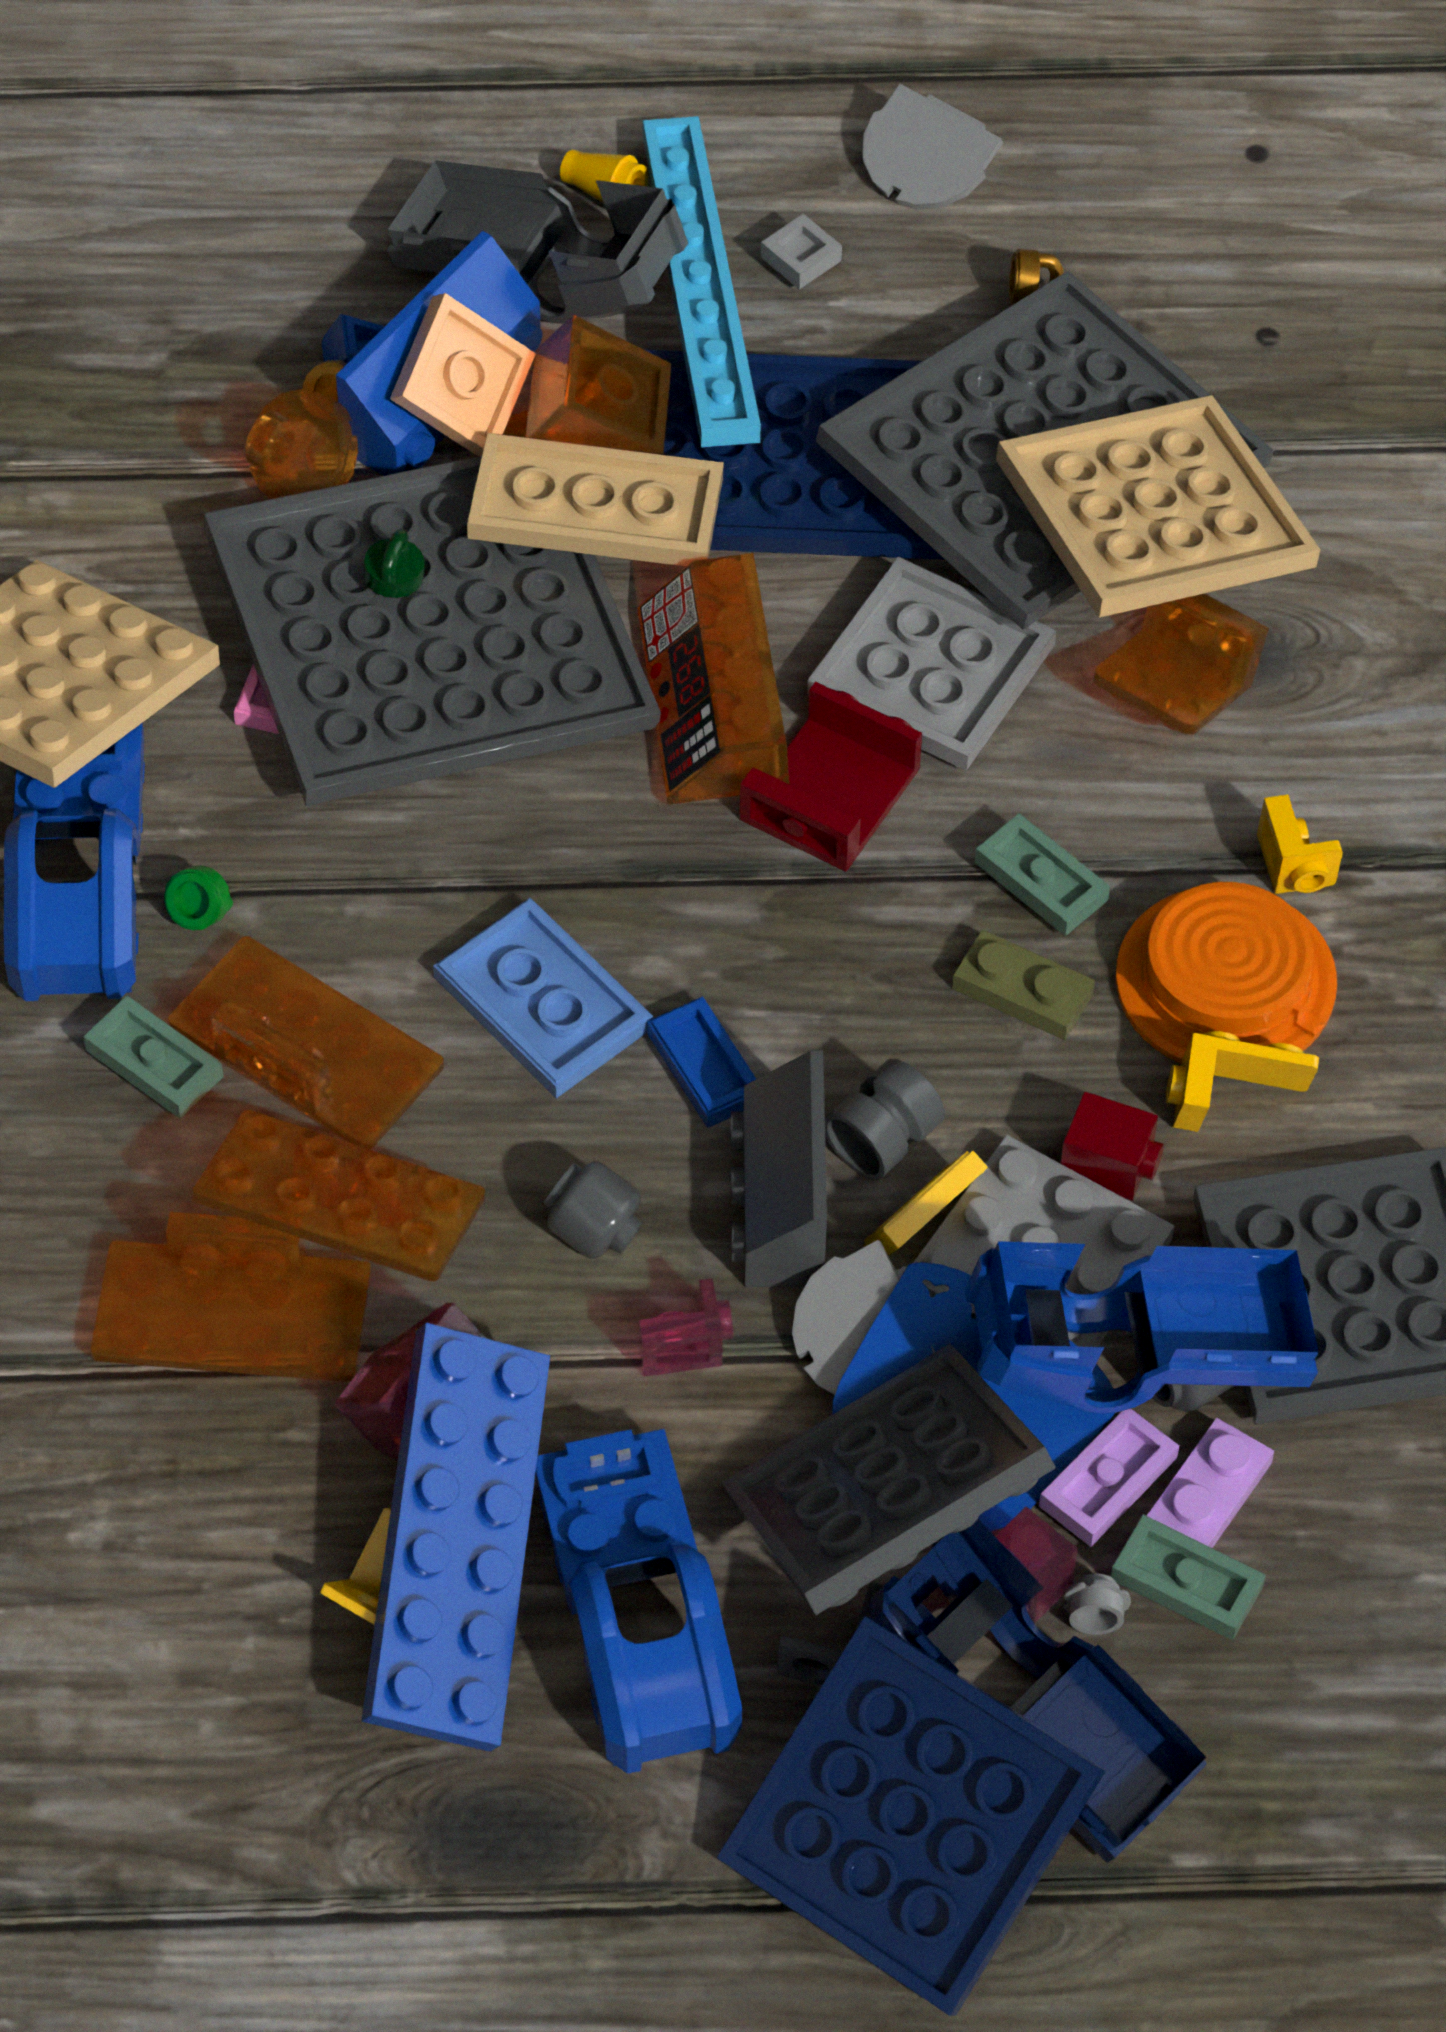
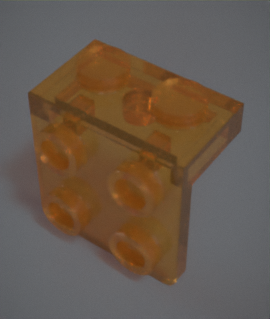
(1185, 662)

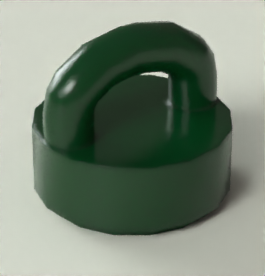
(394, 566)

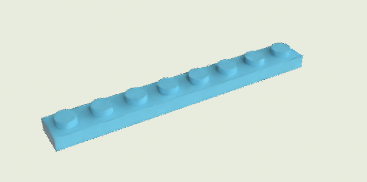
(703, 287)

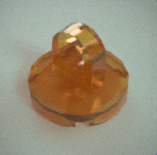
(301, 444)

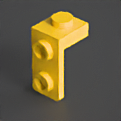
(1228, 1057)

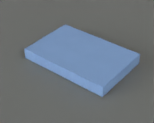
(543, 997)

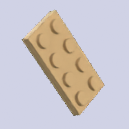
(595, 500)

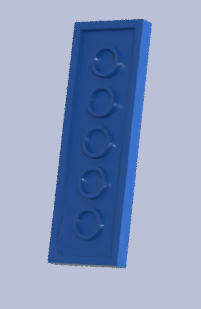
(456, 1539)

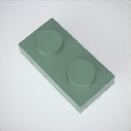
(1042, 874)
(153, 1056)
(1188, 1577)

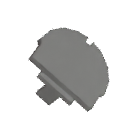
(926, 150)
(839, 1310)

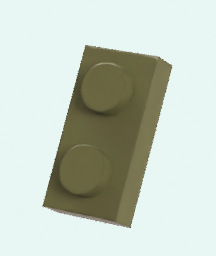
(1023, 984)

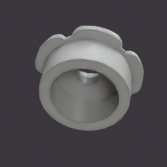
(1096, 1604)

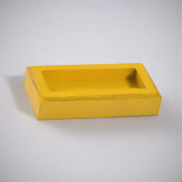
(927, 1202)

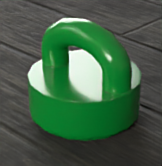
(197, 897)

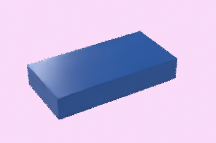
(702, 1059)

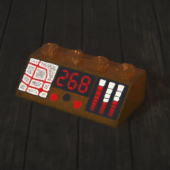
(712, 680)

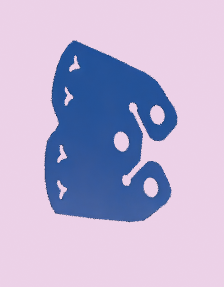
(904, 1337)

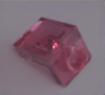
(686, 1341)

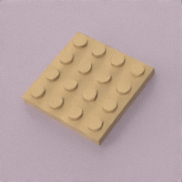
(1156, 505)
(82, 670)

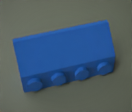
(388, 434)

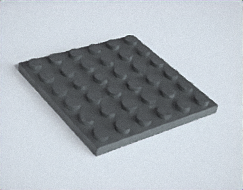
(472, 670)

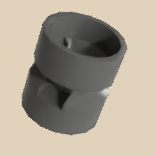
(880, 1122)

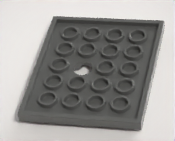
(936, 429)

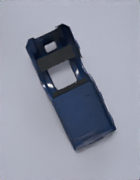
(1078, 1687)

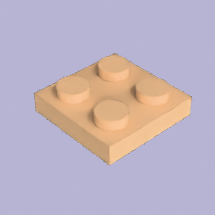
(462, 374)

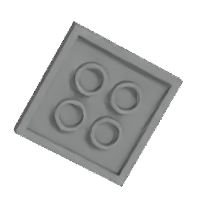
(935, 660)
(1042, 1201)

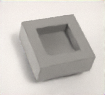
(801, 251)

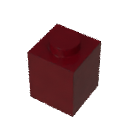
(1112, 1144)

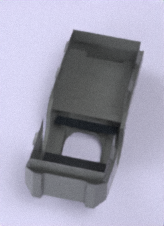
(539, 227)

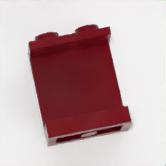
(842, 778)

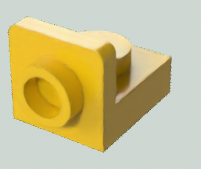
(1289, 855)

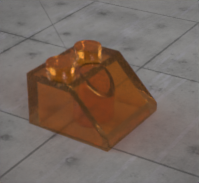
(598, 391)

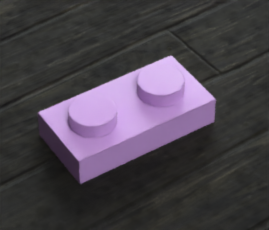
(1109, 1476)
(1213, 1483)

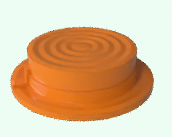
(1227, 964)

